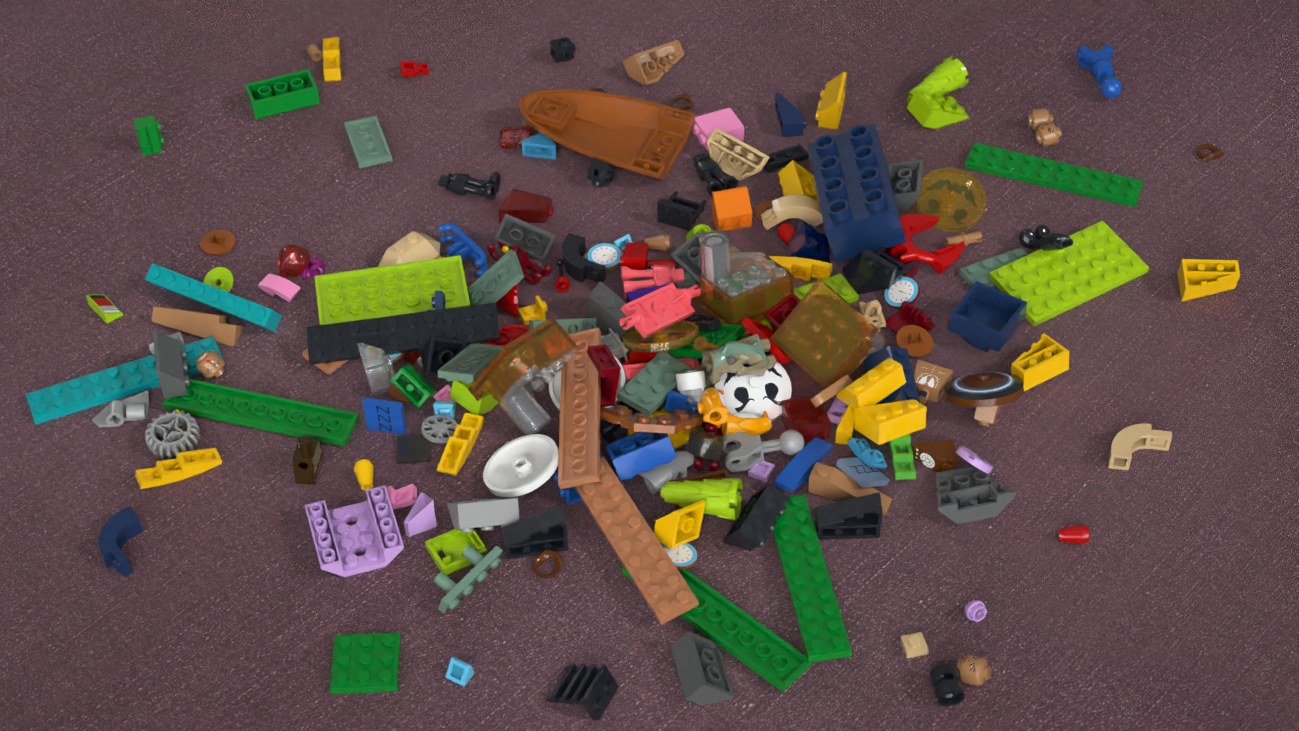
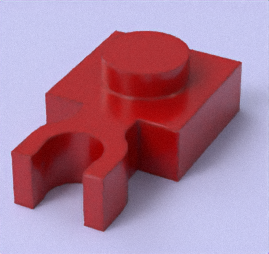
(411, 68)

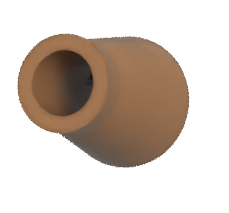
(660, 242)

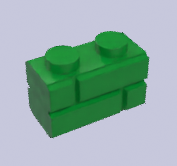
(148, 135)
(413, 386)

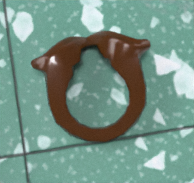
(689, 105)
(1209, 156)
(558, 562)

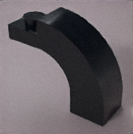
(575, 265)

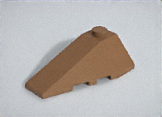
(652, 64)
(834, 484)

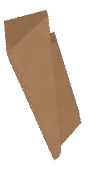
(199, 324)

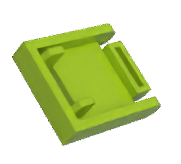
(452, 545)

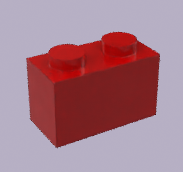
(635, 256)

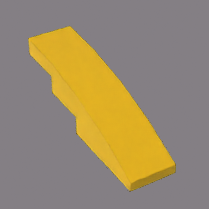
(804, 268)
(460, 444)
(184, 466)

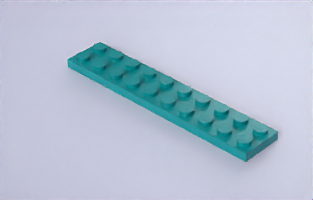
(107, 384)

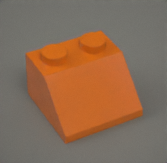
(731, 209)

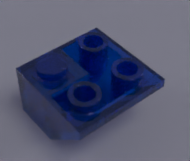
(809, 243)

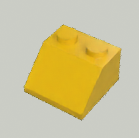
(680, 525)

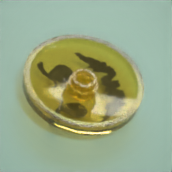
(953, 197)
(668, 339)

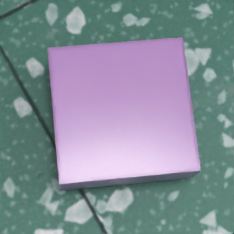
(762, 471)

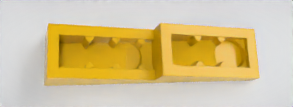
(331, 59)
(845, 428)

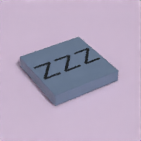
(862, 473)

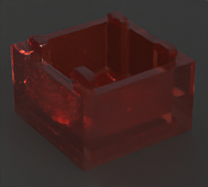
(805, 418)

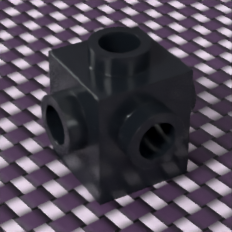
(562, 49)
(601, 173)

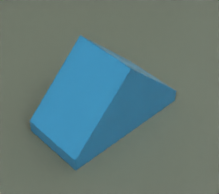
(539, 146)

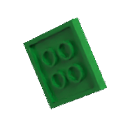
(719, 337)
(365, 663)

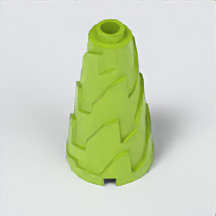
(943, 79)
(720, 495)

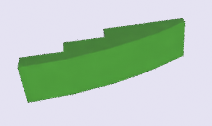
(902, 458)

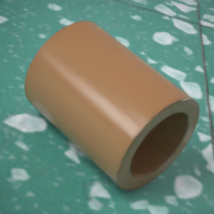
(314, 52)

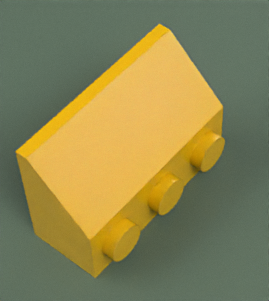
(831, 102)
(798, 181)
(874, 385)

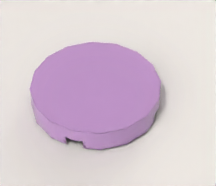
(975, 460)

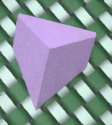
(421, 516)

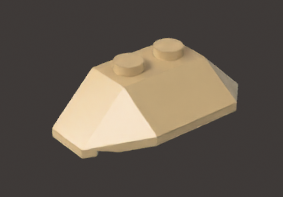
(735, 156)
(411, 248)

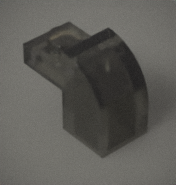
(705, 444)

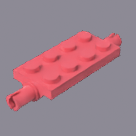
(659, 309)

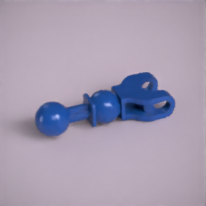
(1100, 66)

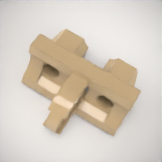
(873, 312)

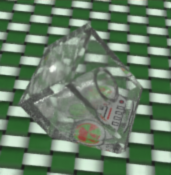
(377, 368)

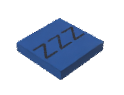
(384, 416)

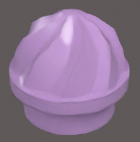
(975, 610)

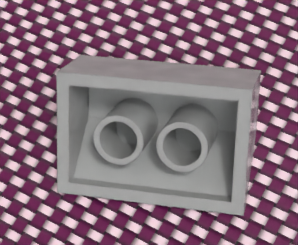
(483, 513)

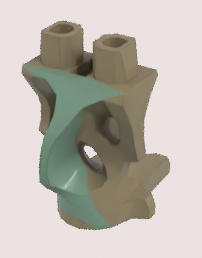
(745, 351)

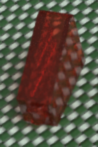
(526, 207)

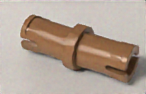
(966, 238)

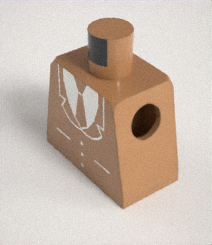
(931, 381)

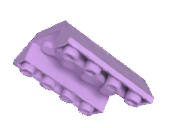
(373, 533)

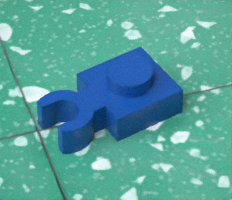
(679, 401)

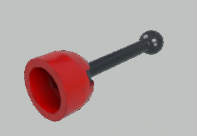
(563, 281)

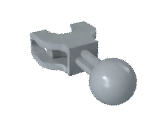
(750, 448)

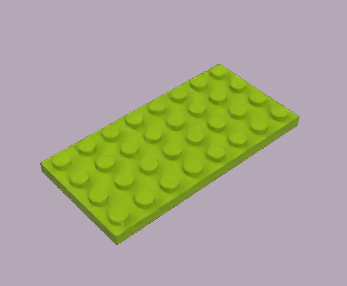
(1069, 276)
(390, 290)

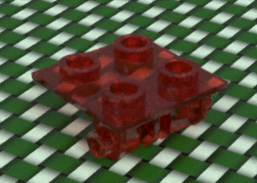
(509, 133)

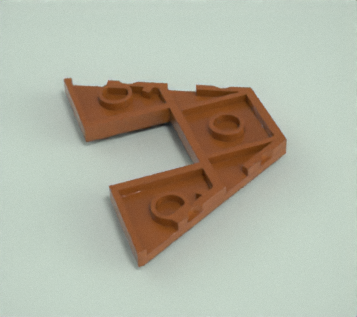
(643, 423)

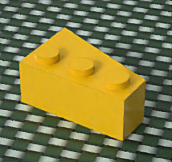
(1206, 277)
(1041, 362)
(890, 420)

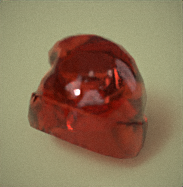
(292, 260)

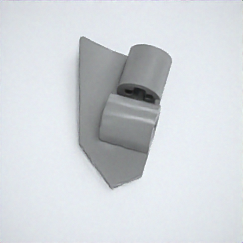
(129, 409)
(665, 472)

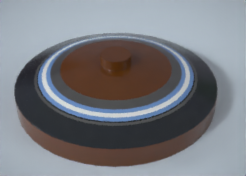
(984, 389)

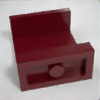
(609, 372)

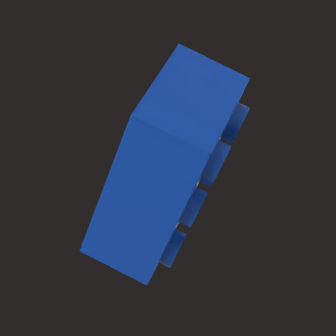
(639, 453)

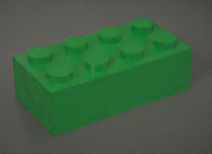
(282, 94)

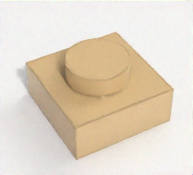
(914, 645)

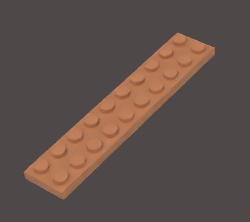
(580, 415)
(637, 546)

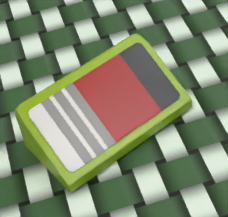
(103, 307)

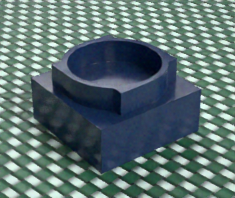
(987, 317)

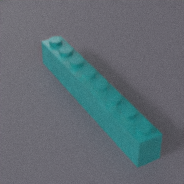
(213, 297)

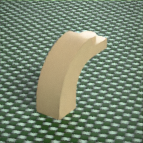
(793, 207)
(1135, 438)

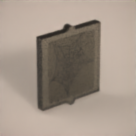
(412, 449)

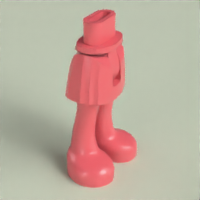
(661, 276)

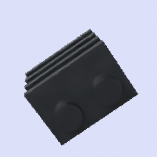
(679, 211)
(882, 268)
(586, 687)

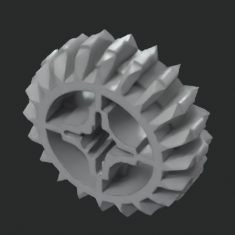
(170, 430)

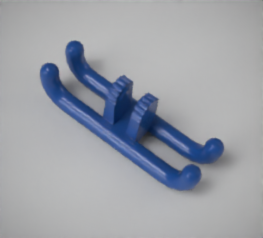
(464, 246)

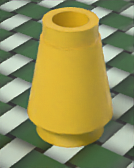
(364, 473)

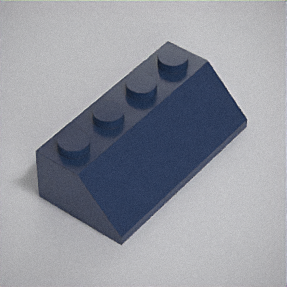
(908, 390)

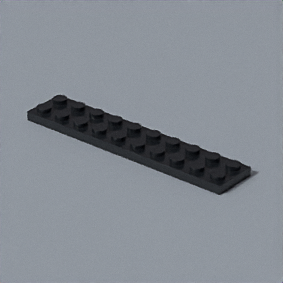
(402, 332)

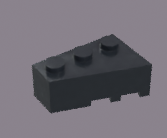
(850, 518)
(536, 534)

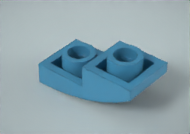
(862, 450)

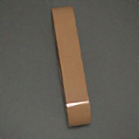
(831, 391)

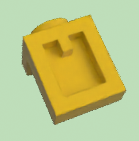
(534, 311)

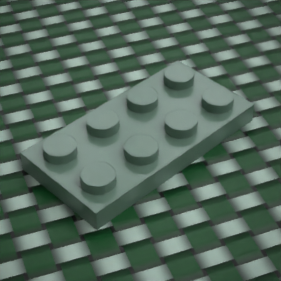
(368, 142)
(980, 270)
(496, 280)
(469, 363)
(652, 384)

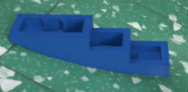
(801, 466)

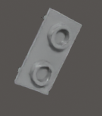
(614, 344)

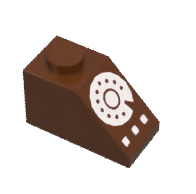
(935, 455)

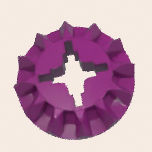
(317, 268)

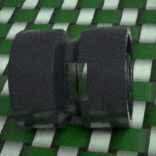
(947, 685)

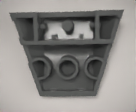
(970, 495)

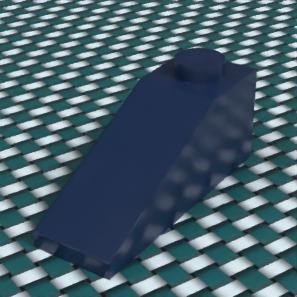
(789, 117)

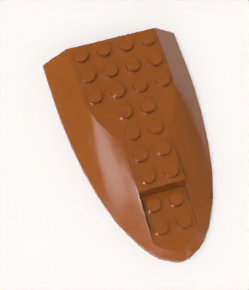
(611, 127)

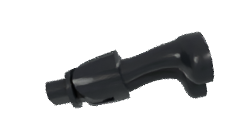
(709, 169)
(463, 183)
(1044, 239)

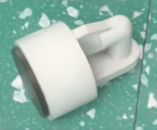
(691, 383)

